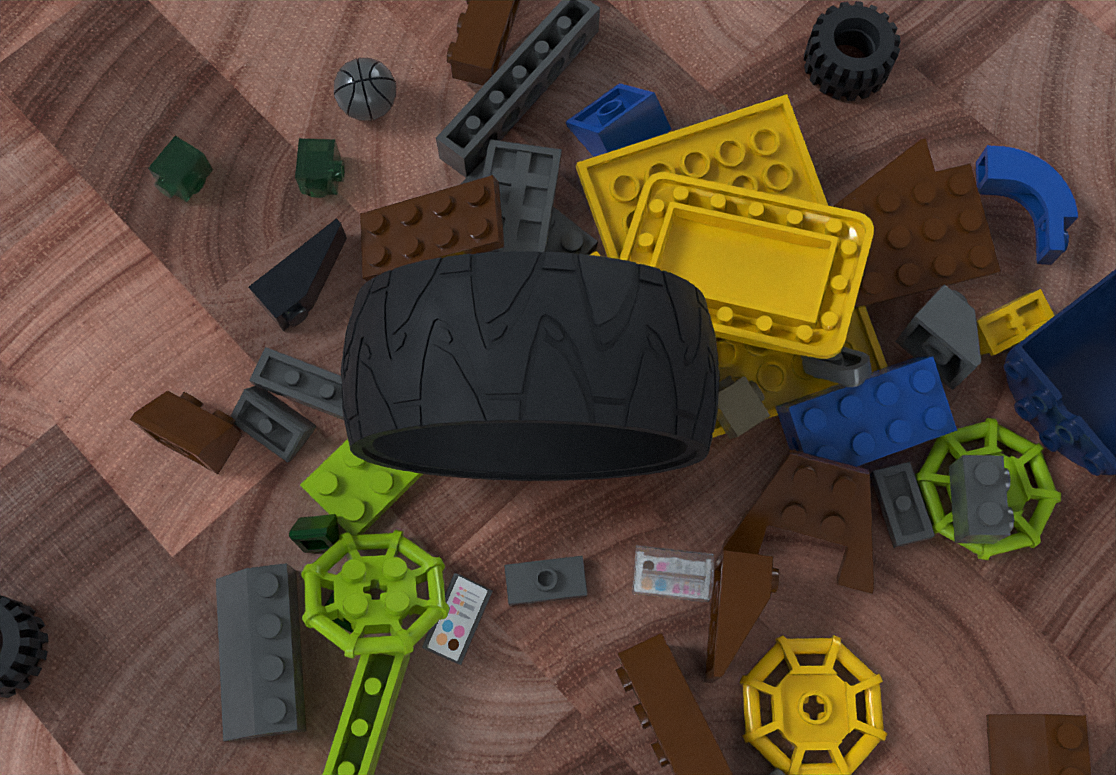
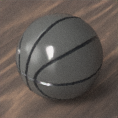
(364, 89)

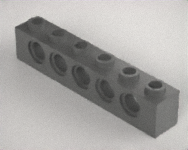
(518, 84)

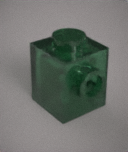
(319, 167)
(180, 170)

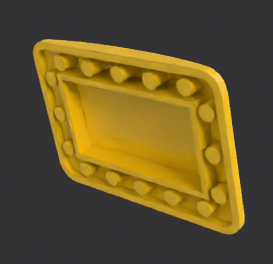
(767, 263)

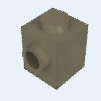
(740, 406)

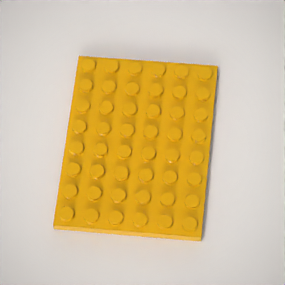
(744, 149)

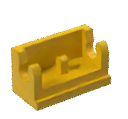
(1012, 322)

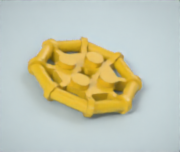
(830, 690)

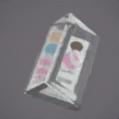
(673, 573)

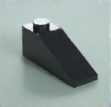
(295, 283)

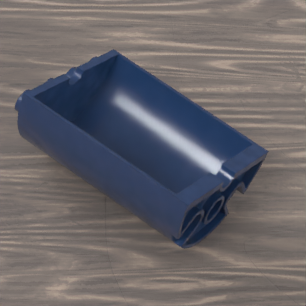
(1068, 379)

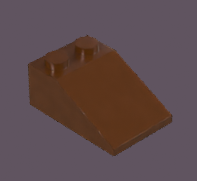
(738, 597)

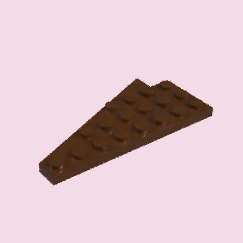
(925, 228)

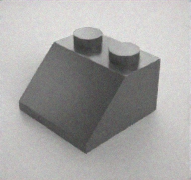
(948, 333)

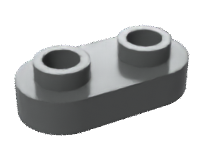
(847, 368)

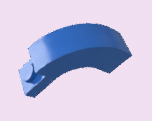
(1037, 188)

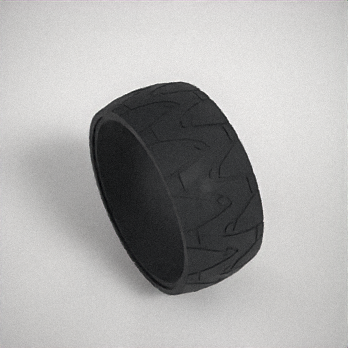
(530, 368)

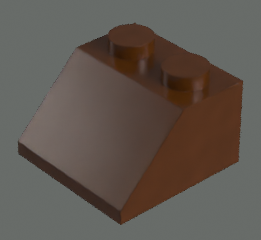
(189, 429)
(1038, 744)

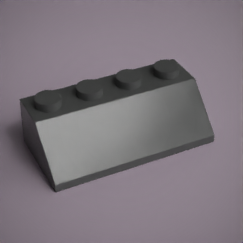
(260, 653)

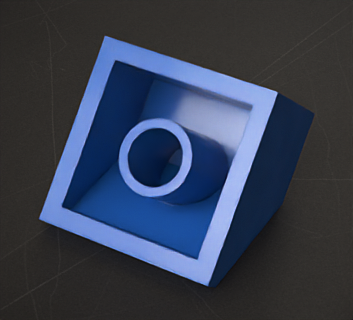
(619, 120)

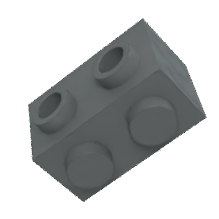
(980, 499)

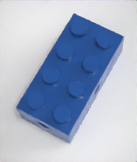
(869, 421)

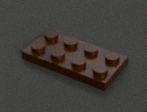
(432, 227)

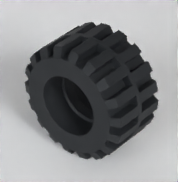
(855, 27)
(20, 645)

